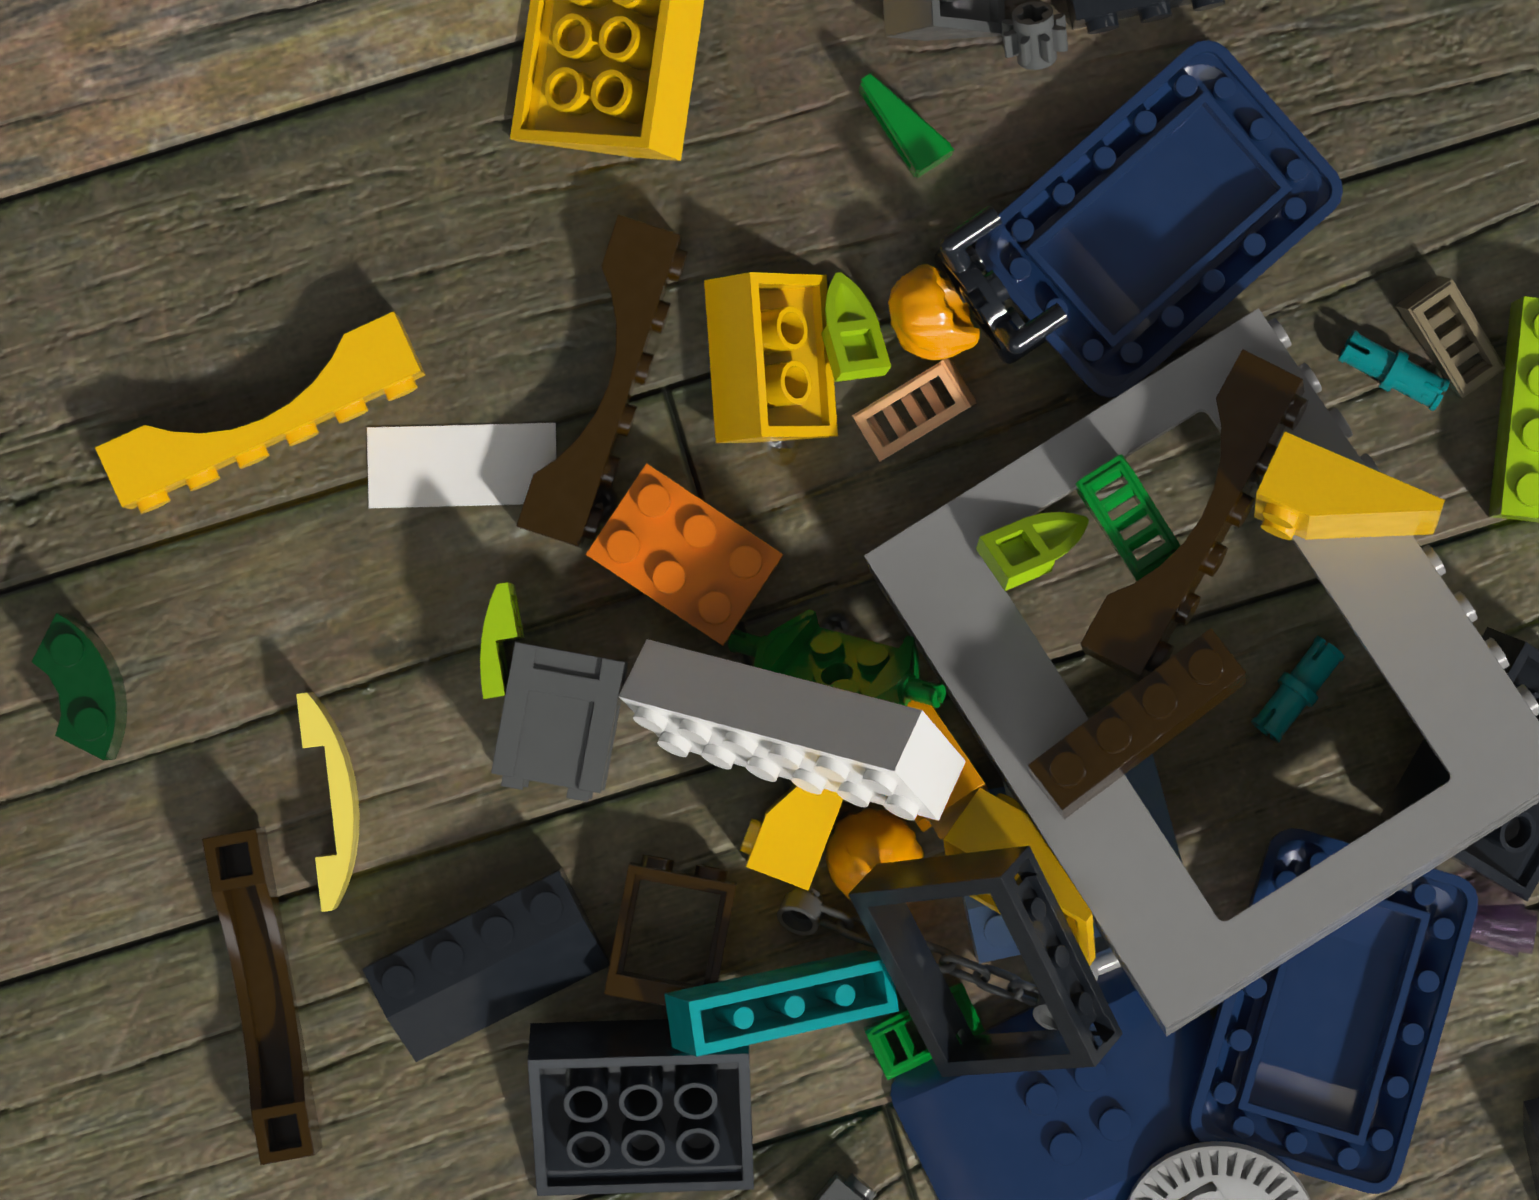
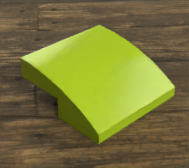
(500, 625)

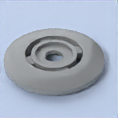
(1234, 1168)

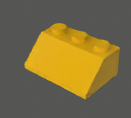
(769, 358)

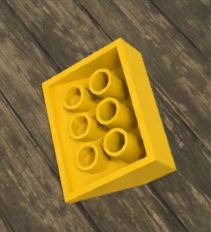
(608, 76)

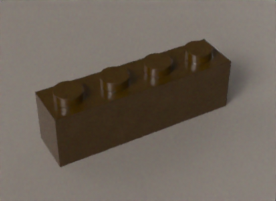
(1137, 723)

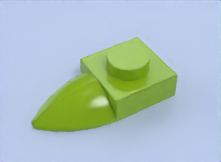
(852, 333)
(1030, 546)

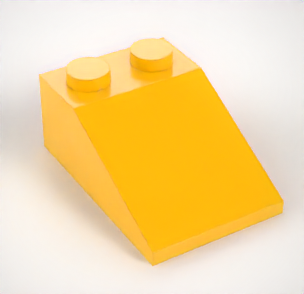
(1333, 497)
(1001, 823)
(792, 835)

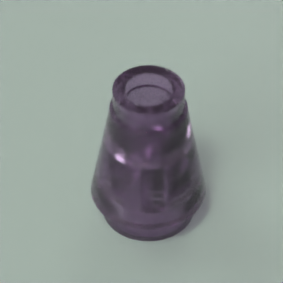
(1505, 928)

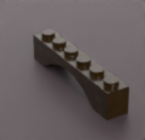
(566, 490)
(1140, 618)
(259, 959)

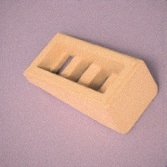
(954, 384)

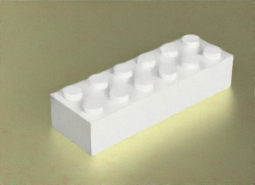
(793, 730)

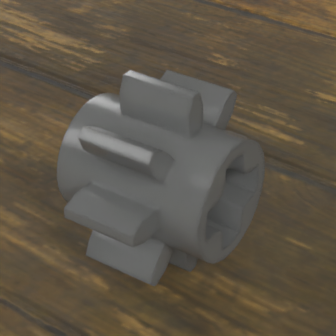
(1034, 35)

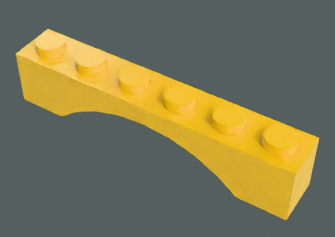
(365, 365)

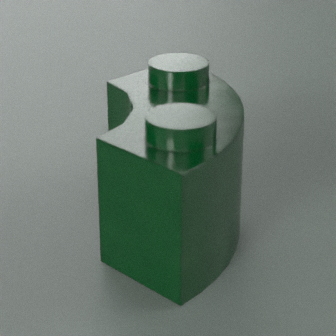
(87, 685)

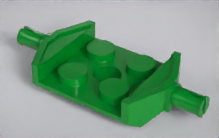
(825, 656)

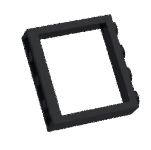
(1039, 935)

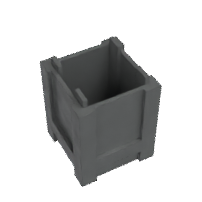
(559, 720)

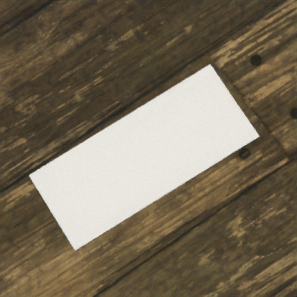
(456, 464)

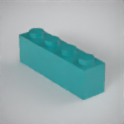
(780, 1003)

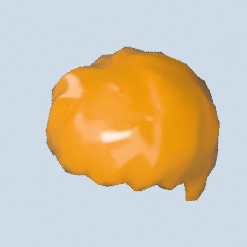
(930, 315)
(867, 840)

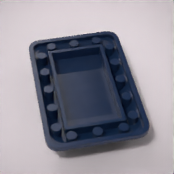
(1160, 218)
(1341, 1039)
(1059, 1128)

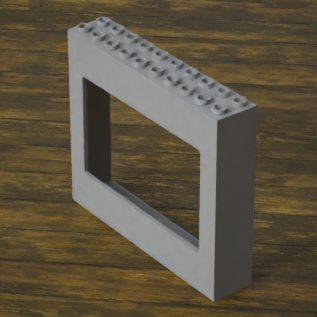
(1111, 845)

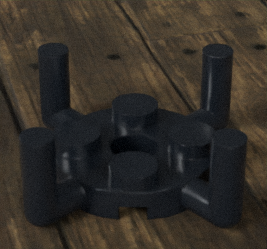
(987, 293)

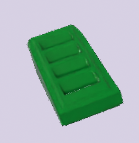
(910, 135)
(1103, 477)
(876, 1036)

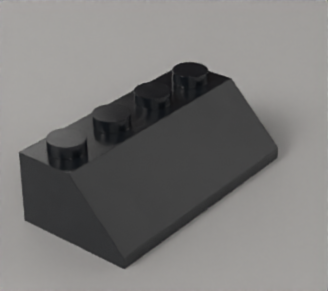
(487, 965)

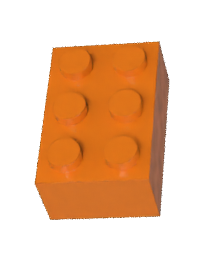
(685, 554)

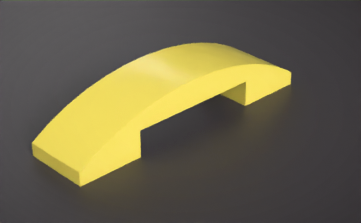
(337, 868)

